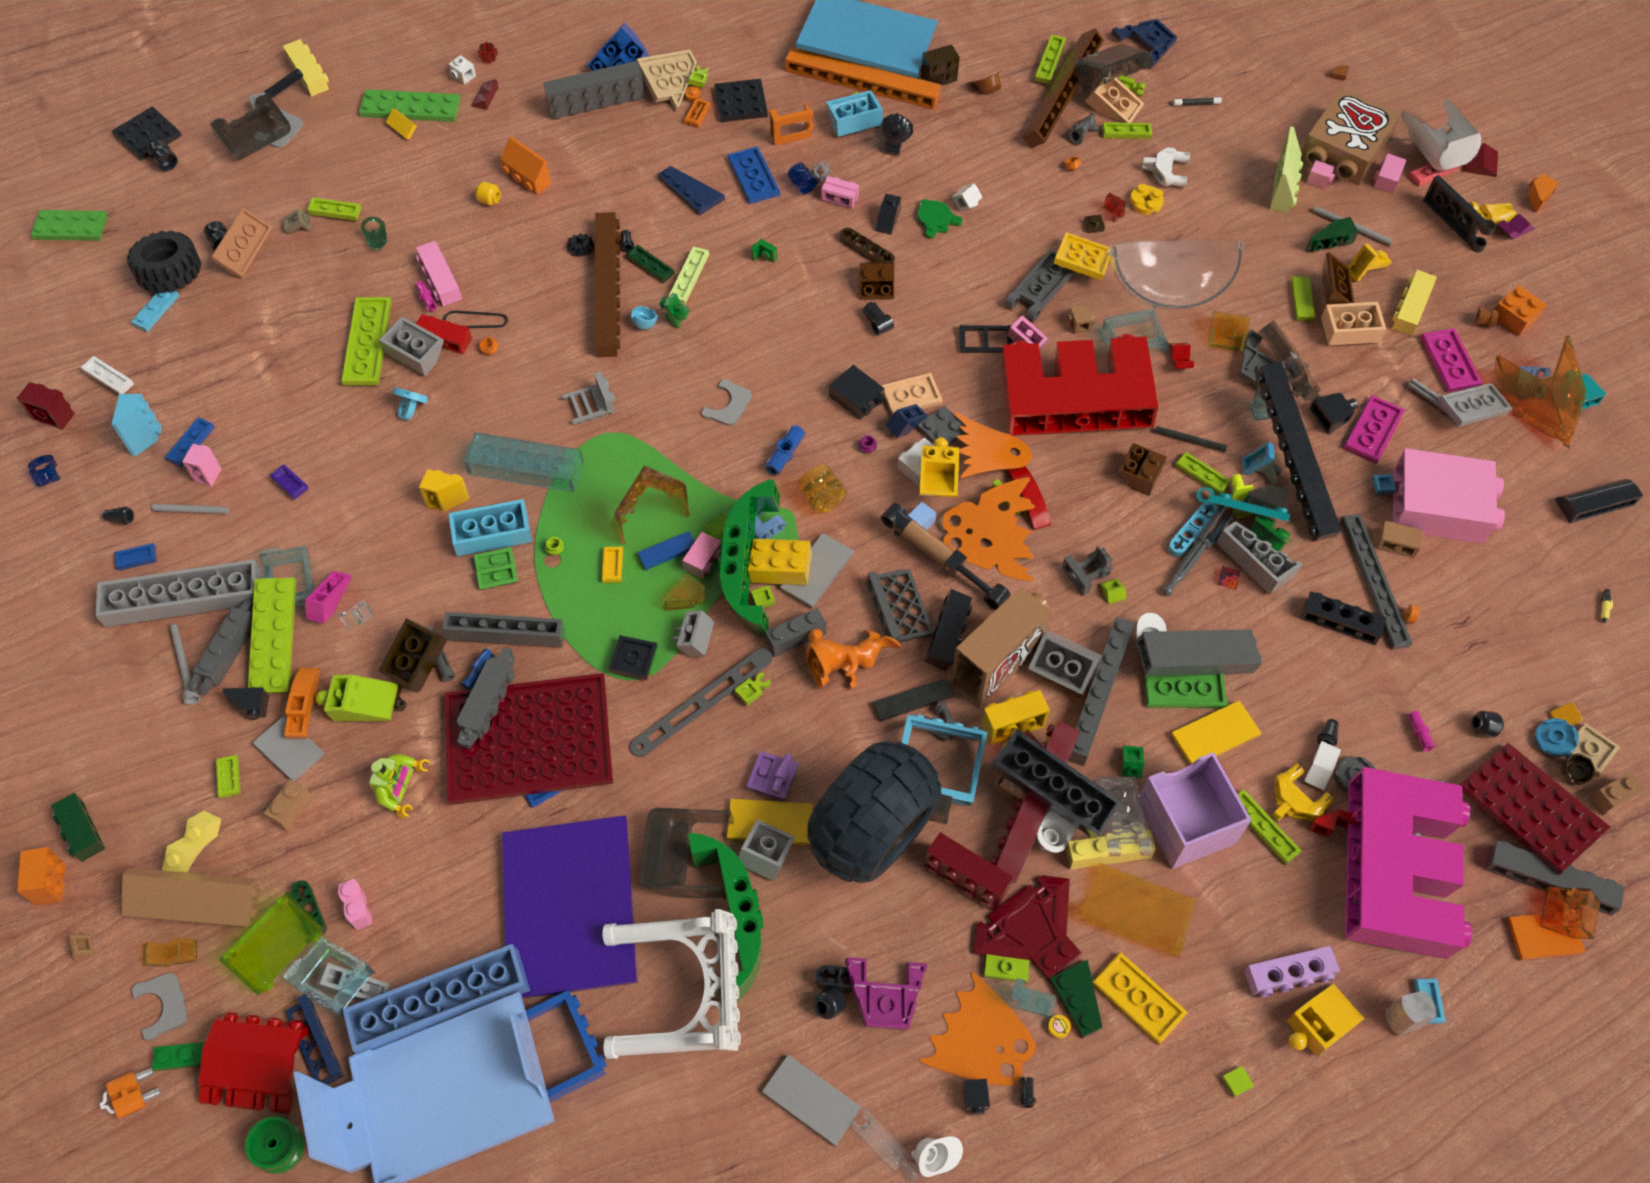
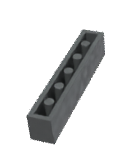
(503, 629)
(1531, 870)

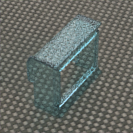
(1107, 331)
(274, 557)
(303, 970)

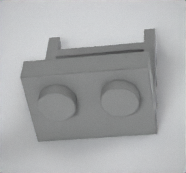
(601, 396)

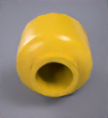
(487, 193)

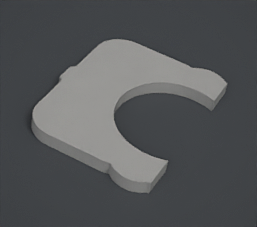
(295, 123)
(737, 406)
(174, 1007)

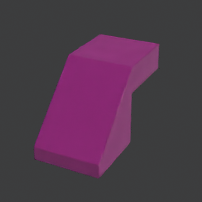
(1516, 227)

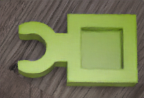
(699, 77)
(1132, 86)
(751, 691)

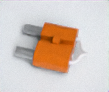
(126, 1093)

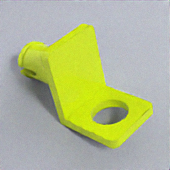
(1239, 493)

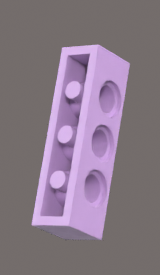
(1321, 958)

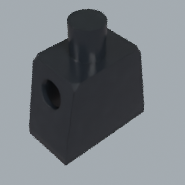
(1333, 411)

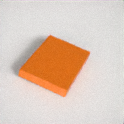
(1540, 943)

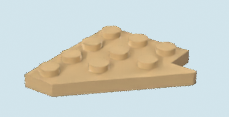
(668, 75)

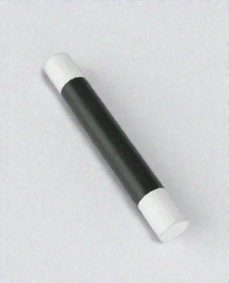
(1197, 101)

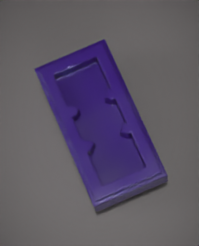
(289, 481)

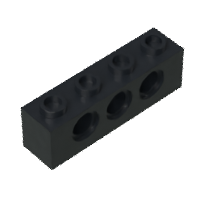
(1350, 625)

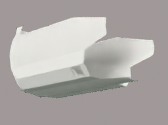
(1443, 148)

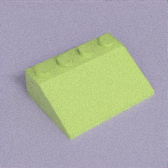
(1287, 175)

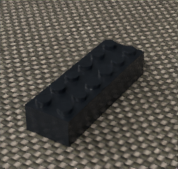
(1055, 784)

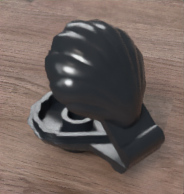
(896, 130)

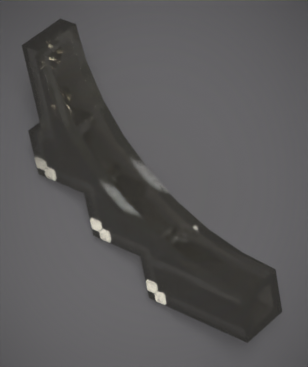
(1294, 367)

